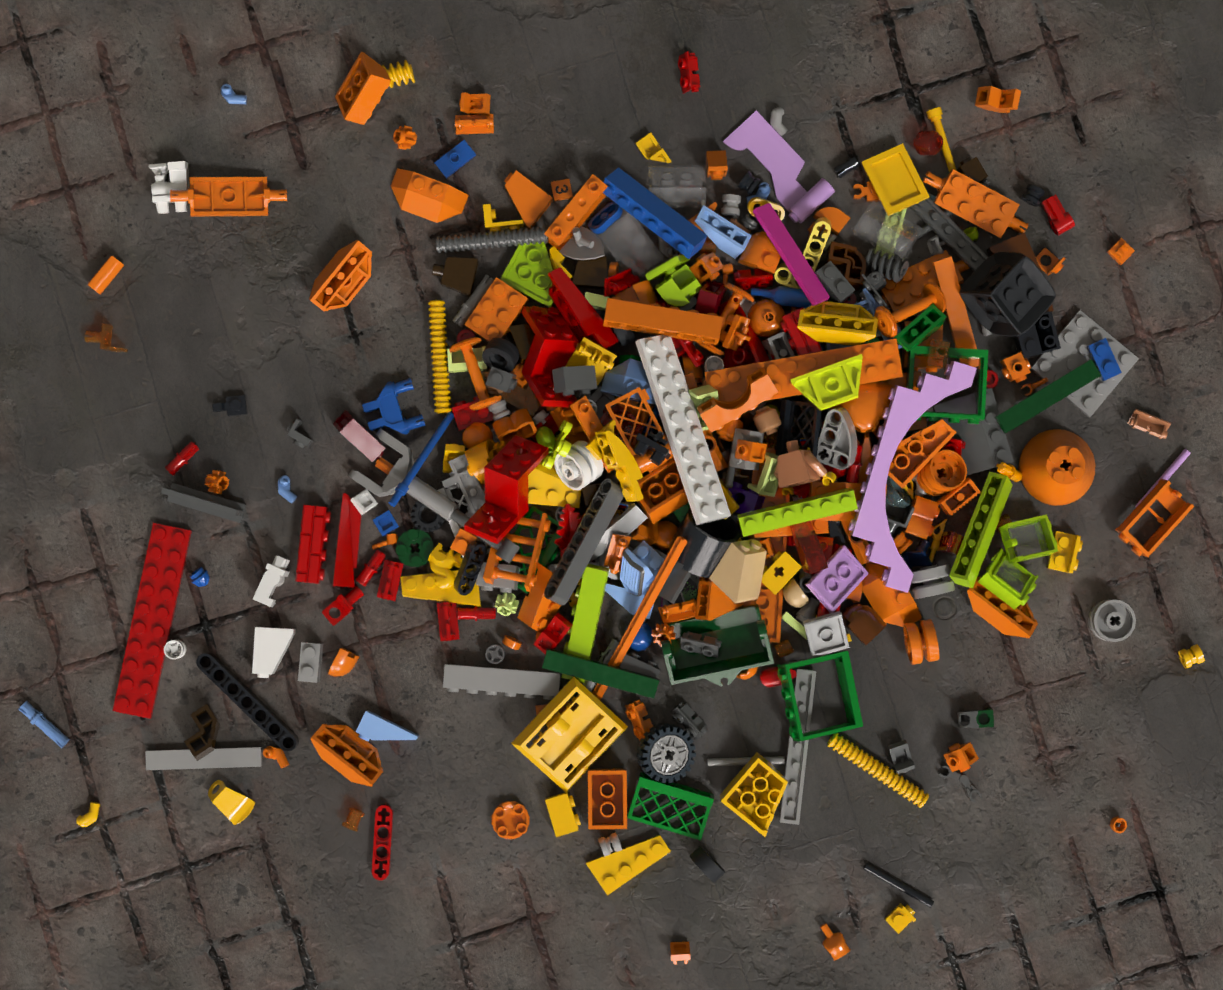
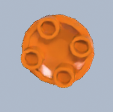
(510, 820)

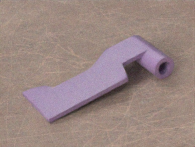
(782, 164)

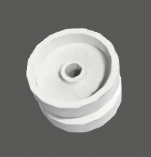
(578, 466)

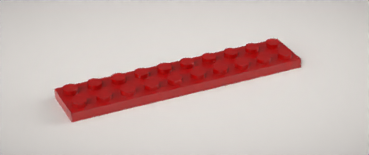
(152, 620)

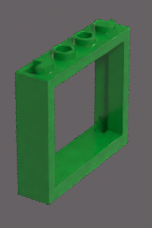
(979, 354)
(848, 691)

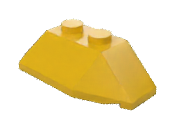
(838, 323)

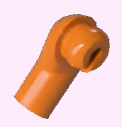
(277, 754)

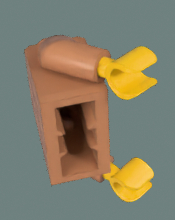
(799, 468)

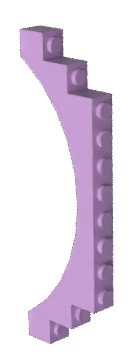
(903, 411)

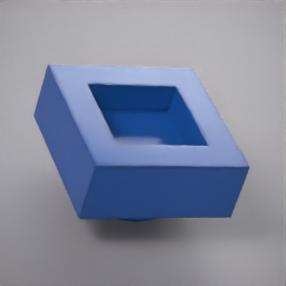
(385, 523)

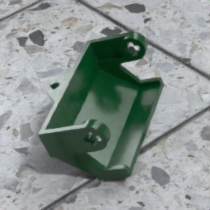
(742, 647)

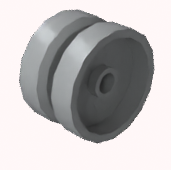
(931, 581)
(1123, 622)

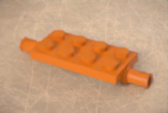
(228, 196)
(976, 203)
(911, 285)

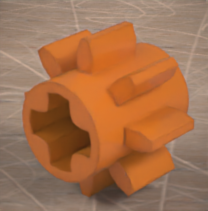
(405, 137)
(217, 481)
(663, 629)

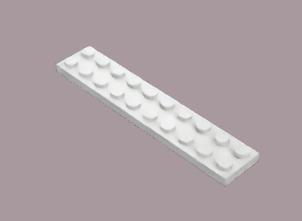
(683, 429)

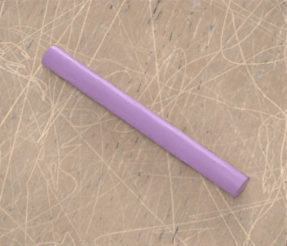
(1170, 471)

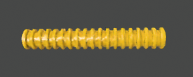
(439, 356)
(878, 770)

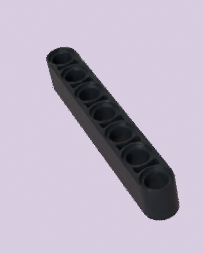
(238, 699)

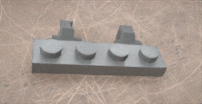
(469, 484)

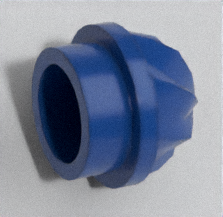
(200, 577)

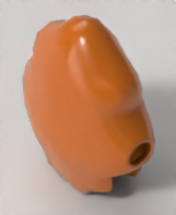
(868, 407)

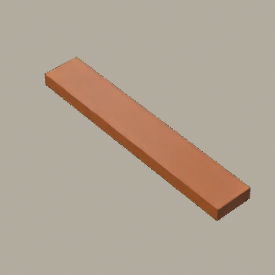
(955, 307)

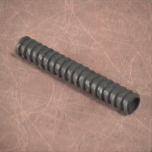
(491, 239)

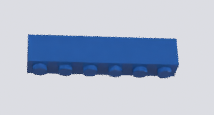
(654, 213)

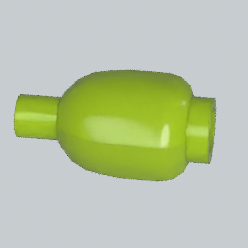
(546, 438)

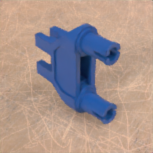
(391, 410)

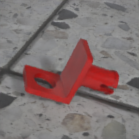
(343, 604)

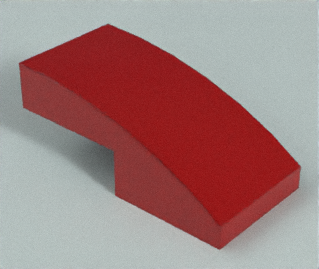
(553, 633)

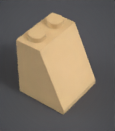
(741, 570)

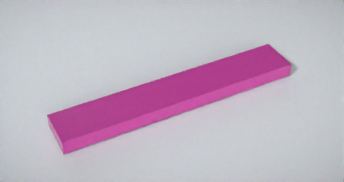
(791, 254)

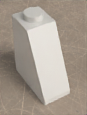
(269, 649)

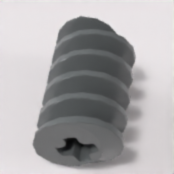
(886, 266)

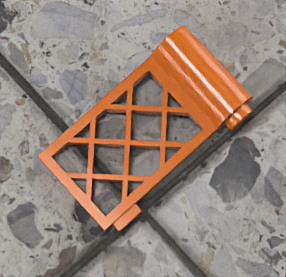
(643, 462)

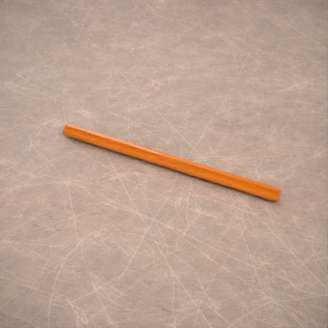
(643, 609)

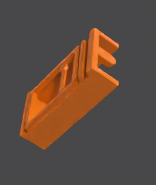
(1171, 501)

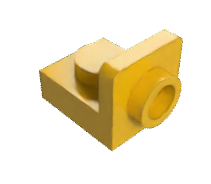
(900, 917)

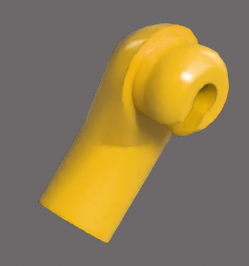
(90, 817)

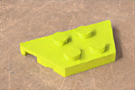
(832, 383)

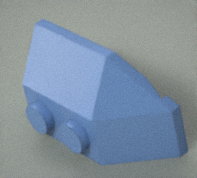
(626, 378)

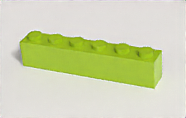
(797, 511)
(981, 530)
(586, 613)

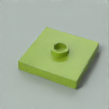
(667, 267)

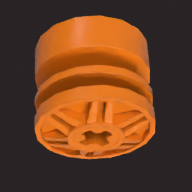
(942, 473)

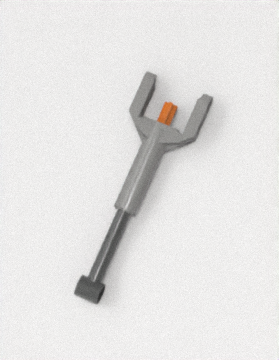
(422, 491)

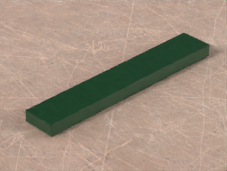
(1048, 396)
(600, 673)

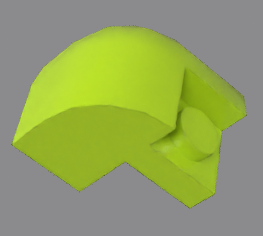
(679, 286)

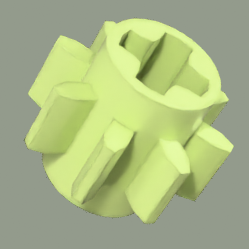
(506, 604)

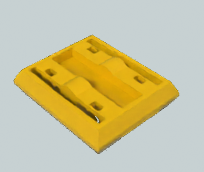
(570, 735)

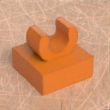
(1120, 251)
(680, 951)

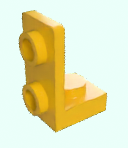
(490, 216)

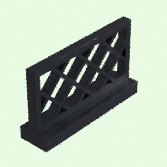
(792, 420)

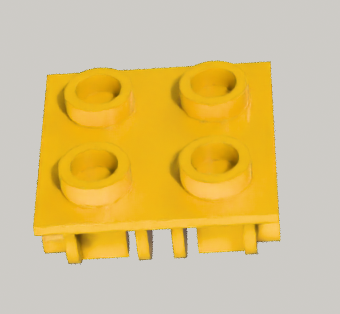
(589, 354)

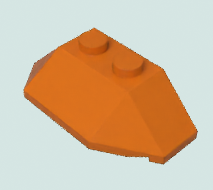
(427, 196)
(342, 277)
(890, 604)
(999, 614)
(348, 753)

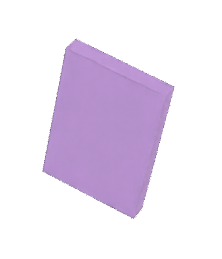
(838, 580)

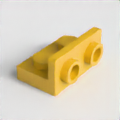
(1068, 547)

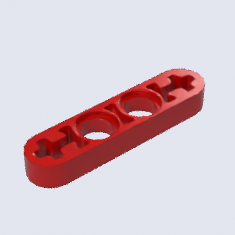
(382, 842)

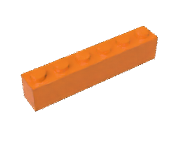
(662, 321)

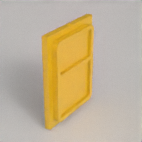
(895, 179)

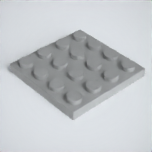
(1074, 339)

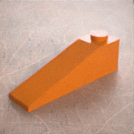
(918, 450)

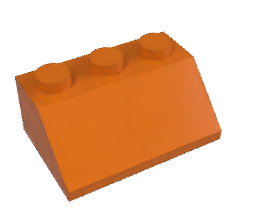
(362, 89)

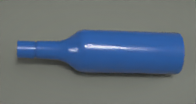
(784, 296)

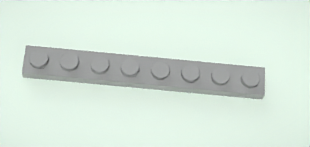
(797, 750)

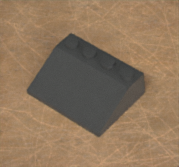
(984, 441)

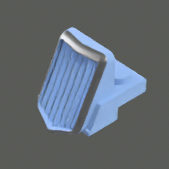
(639, 568)

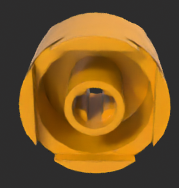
(479, 457)

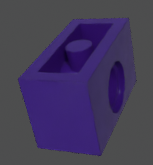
(752, 501)

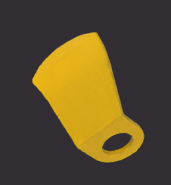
(231, 803)

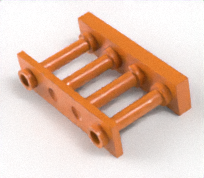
(576, 212)
(584, 422)
(492, 571)

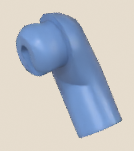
(231, 97)
(284, 489)

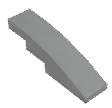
(622, 525)

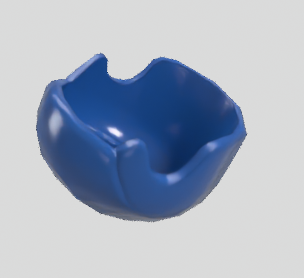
(643, 638)

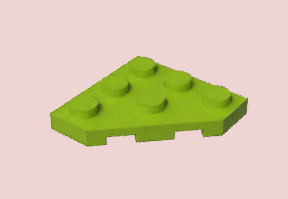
(529, 272)

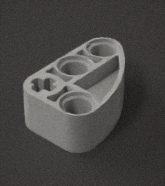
(844, 442)

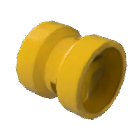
(1191, 656)

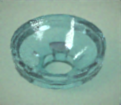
(896, 495)

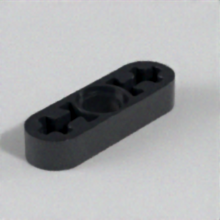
(469, 558)

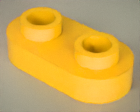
(750, 206)

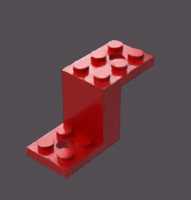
(549, 350)
(506, 489)

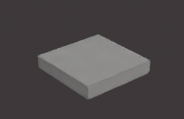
(826, 634)

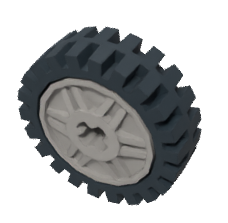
(666, 753)

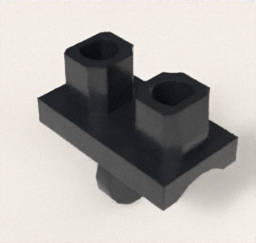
(659, 452)

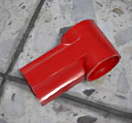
(1059, 219)

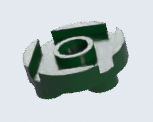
(404, 550)

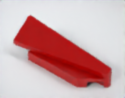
(578, 312)
(347, 544)

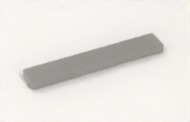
(216, 759)

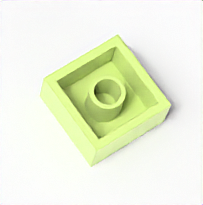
(597, 301)

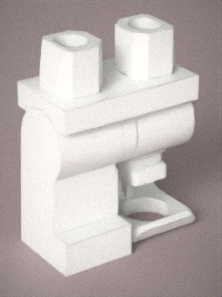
(161, 189)
(271, 579)

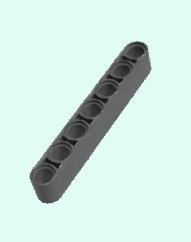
(584, 542)

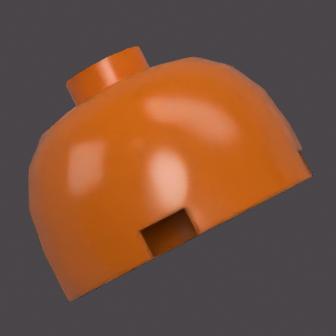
(758, 321)

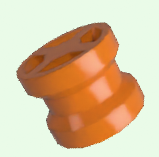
(902, 542)

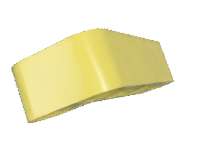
(809, 252)

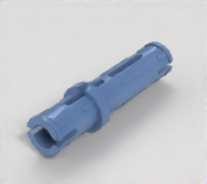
(45, 725)

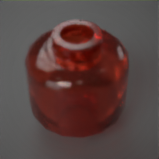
(928, 142)

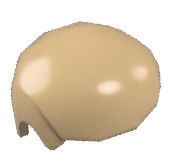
(794, 595)

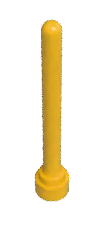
(935, 117)

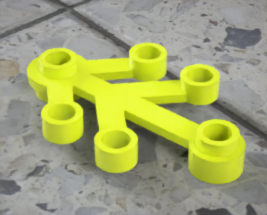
(561, 446)

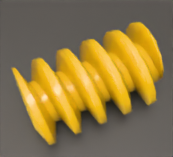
(400, 73)

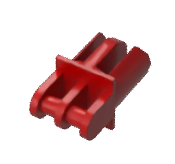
(770, 677)

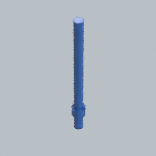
(402, 488)

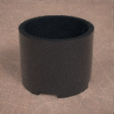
(705, 543)

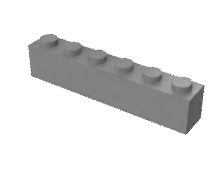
(501, 680)

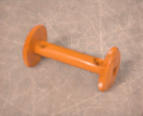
(730, 308)
(887, 321)
(475, 373)

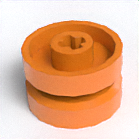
(921, 641)

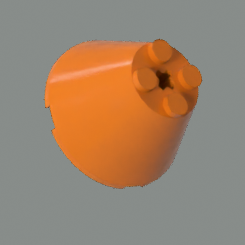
(1042, 470)

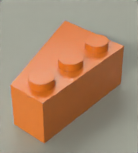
(536, 608)

